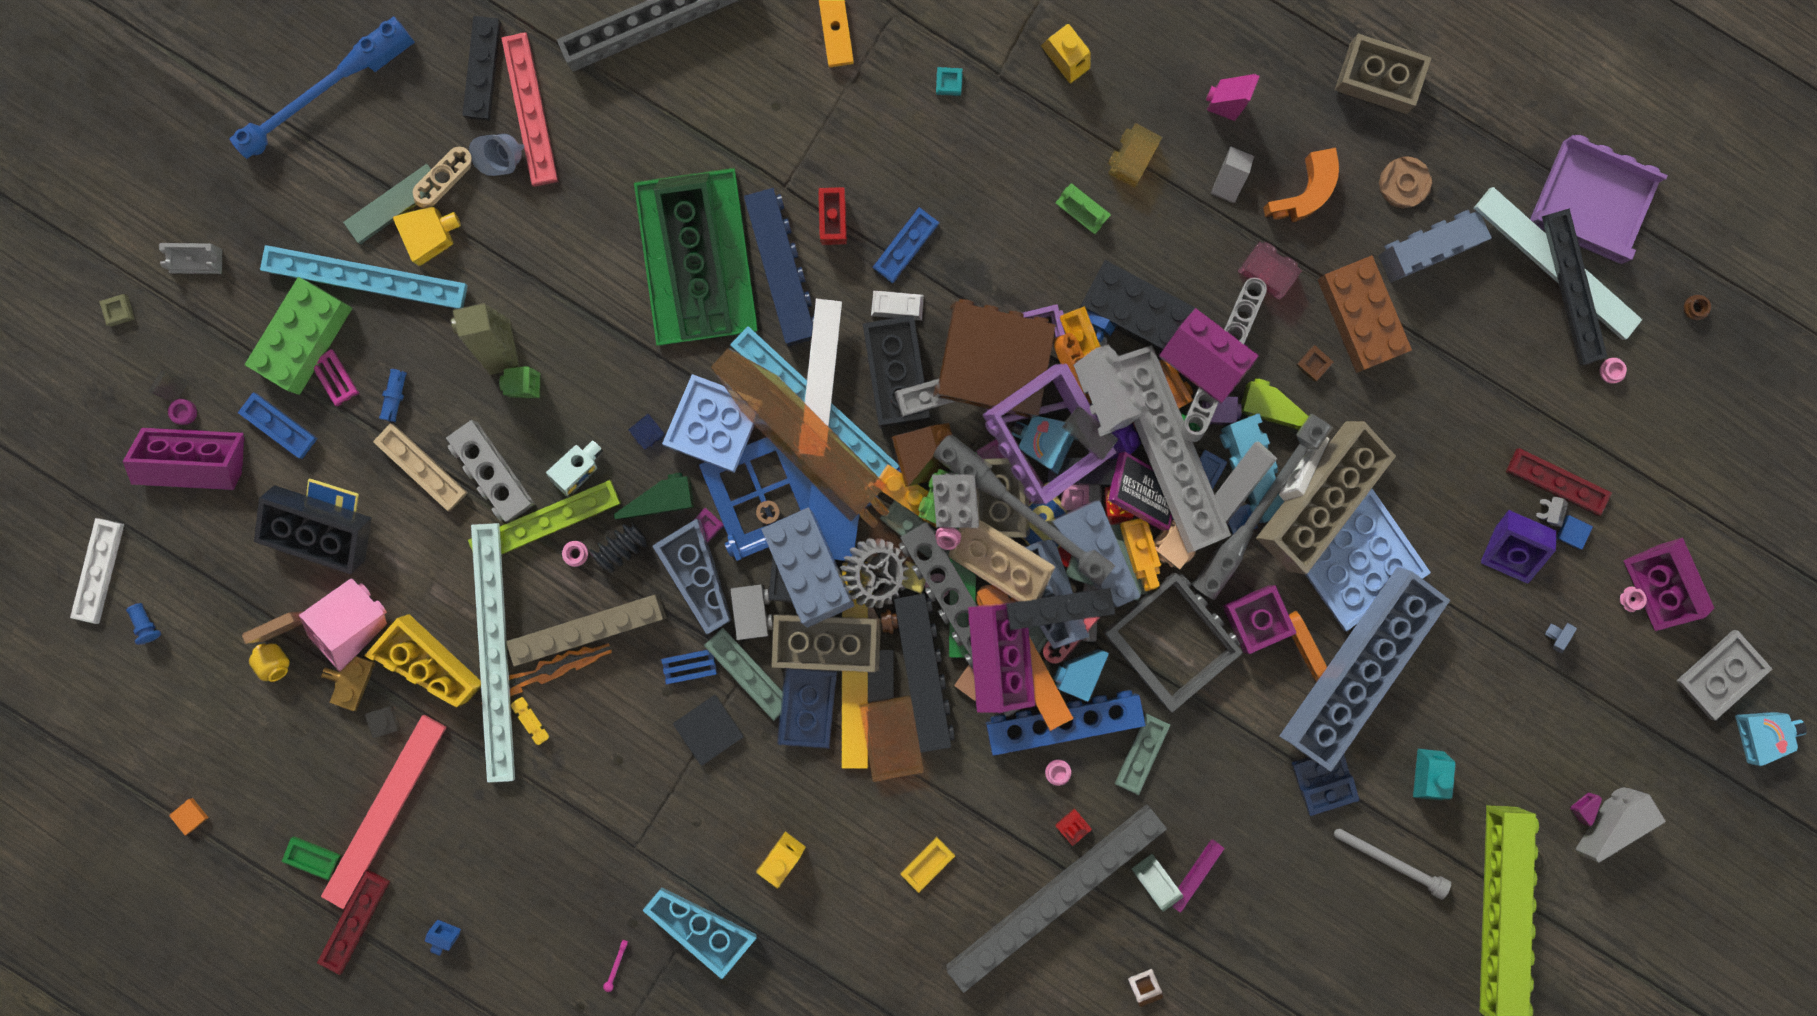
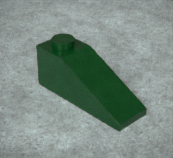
(663, 497)

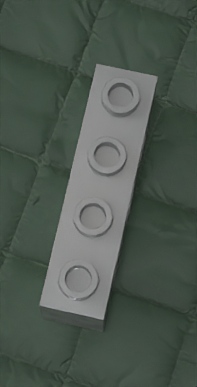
(460, 444)

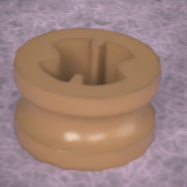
(765, 504)

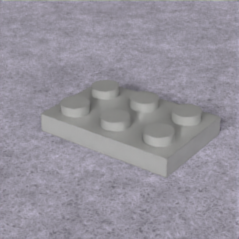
(1724, 675)

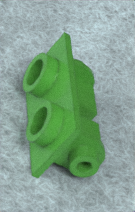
(1082, 208)

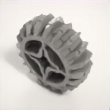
(886, 556)

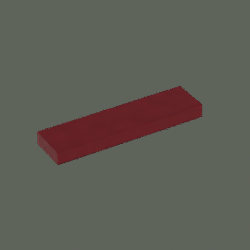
(1558, 482)
(353, 922)

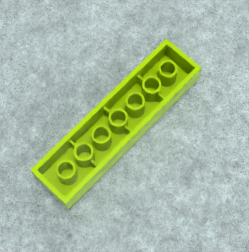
(1508, 911)

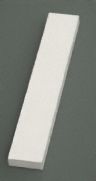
(823, 357)

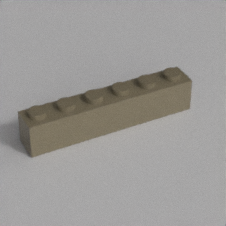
(586, 630)

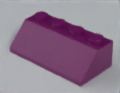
(185, 458)
(1000, 661)

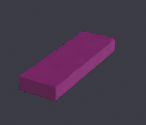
(1198, 873)

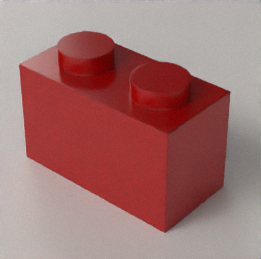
(832, 216)

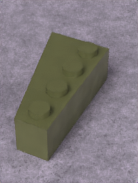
(487, 337)

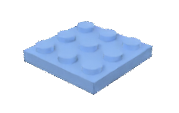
(709, 425)

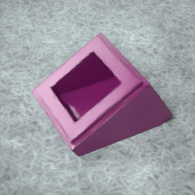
(1586, 808)

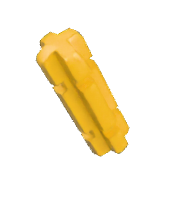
(529, 721)

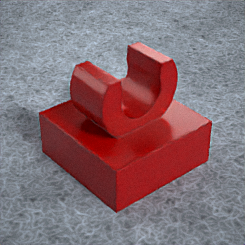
(1073, 827)

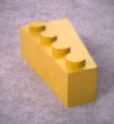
(424, 661)

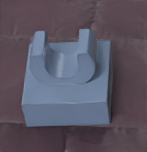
(1561, 636)

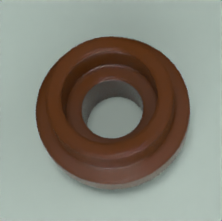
(1703, 304)
(889, 621)

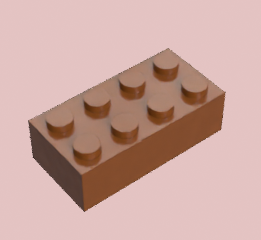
(1364, 314)

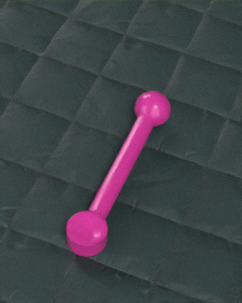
(608, 986)

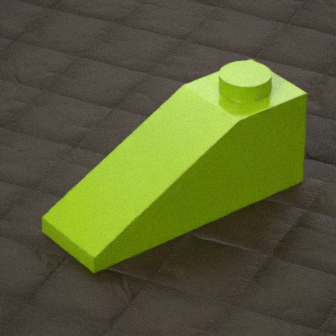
(1271, 405)

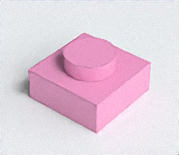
(1075, 497)

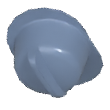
(495, 154)

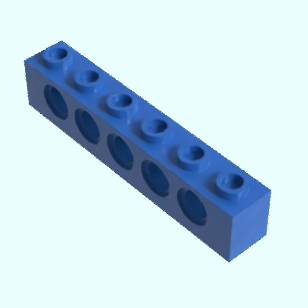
(1130, 718)

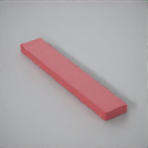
(529, 109)

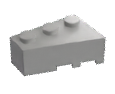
(1110, 390)

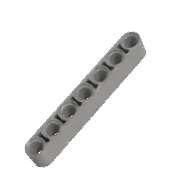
(1235, 325)

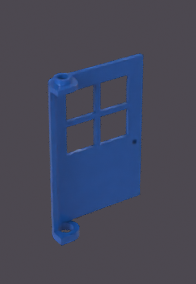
(743, 544)

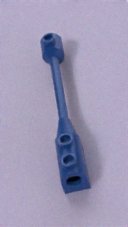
(370, 52)

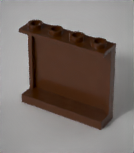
(993, 357)

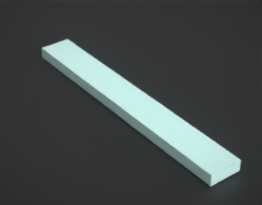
(1534, 244)

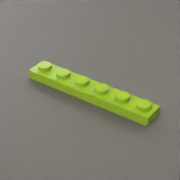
(557, 516)

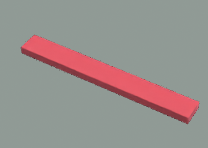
(384, 811)

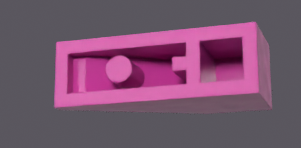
(1231, 95)

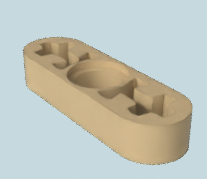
(424, 185)

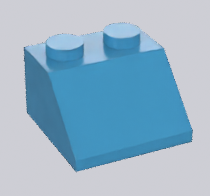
(1080, 674)

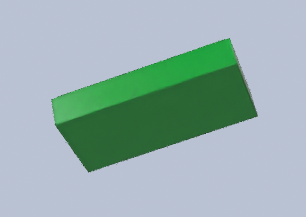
(311, 858)

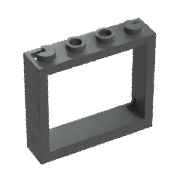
(1212, 621)

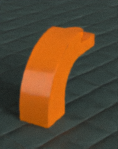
(1322, 179)

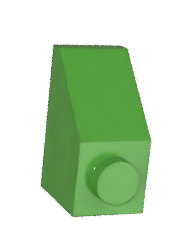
(520, 382)

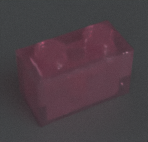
(1271, 268)

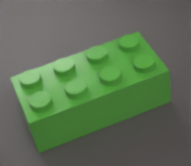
(298, 336)

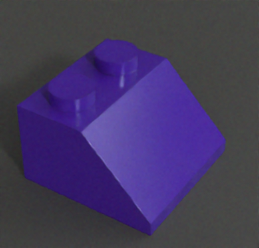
(1519, 547)

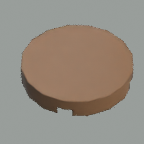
(1405, 182)

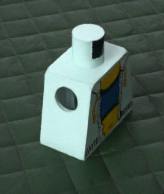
(570, 478)

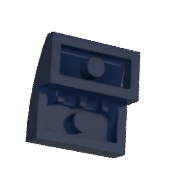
(1322, 788)

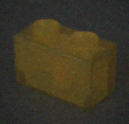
(1134, 155)

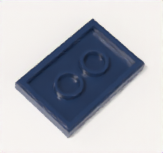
(807, 707)

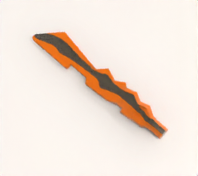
(557, 667)

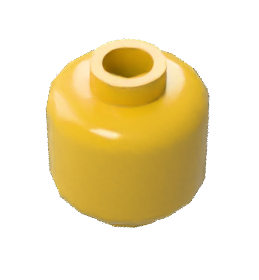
(269, 662)

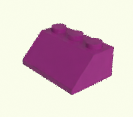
(1208, 355)
(1670, 584)

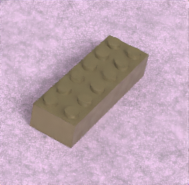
(1340, 483)

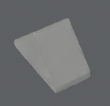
(1232, 175)

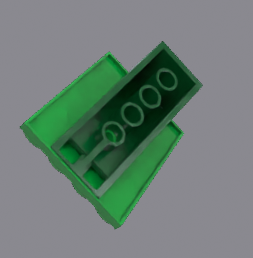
(695, 256)

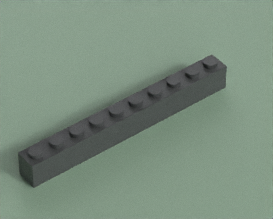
(1055, 898)

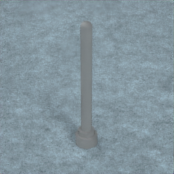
(1437, 885)

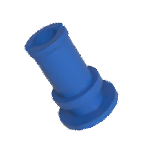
(142, 624)

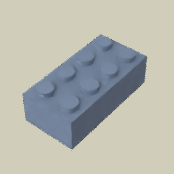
(807, 567)

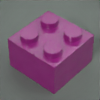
(1259, 619)

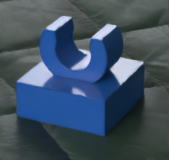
(1100, 325)
(442, 936)

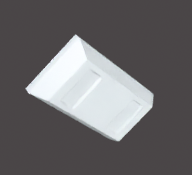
(897, 305)

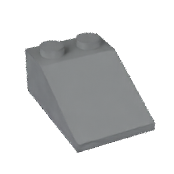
(1619, 823)

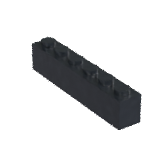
(922, 672)

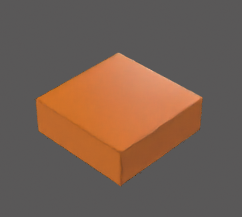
(188, 816)

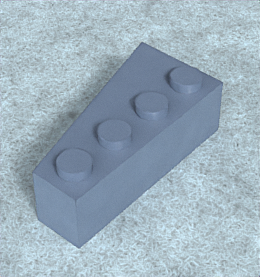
(1434, 245)
(1091, 530)
(695, 574)

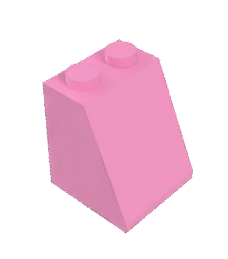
(344, 622)

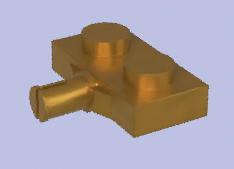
(350, 682)

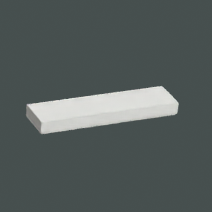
(97, 571)

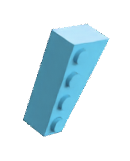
(1239, 439)
(702, 932)

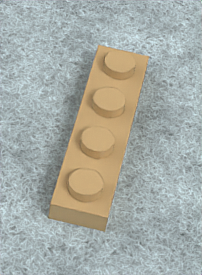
(420, 467)

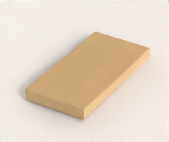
(1002, 562)

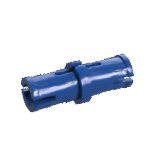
(393, 395)

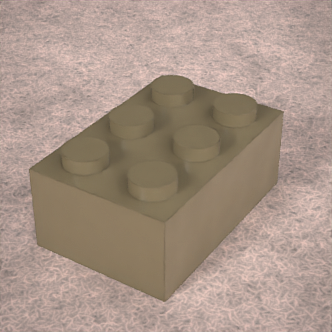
(1383, 74)
(997, 512)

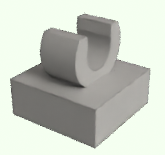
(1556, 512)

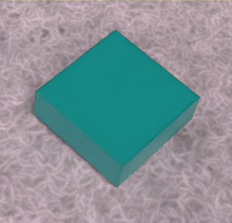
(949, 81)

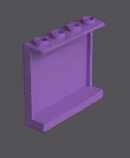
(1604, 194)

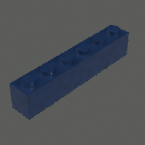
(780, 266)

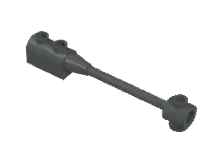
(966, 462)
(1230, 554)

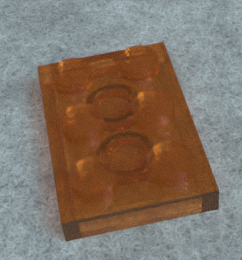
(891, 738)

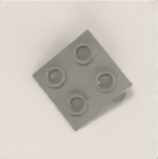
(955, 501)

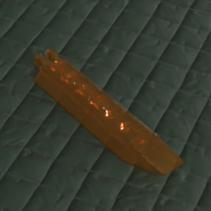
(801, 436)

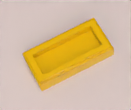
(927, 864)

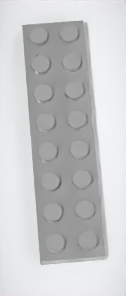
(1172, 456)

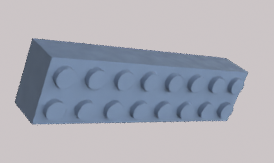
(1364, 668)

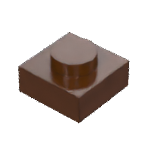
(1314, 363)

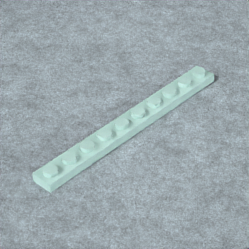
(493, 652)

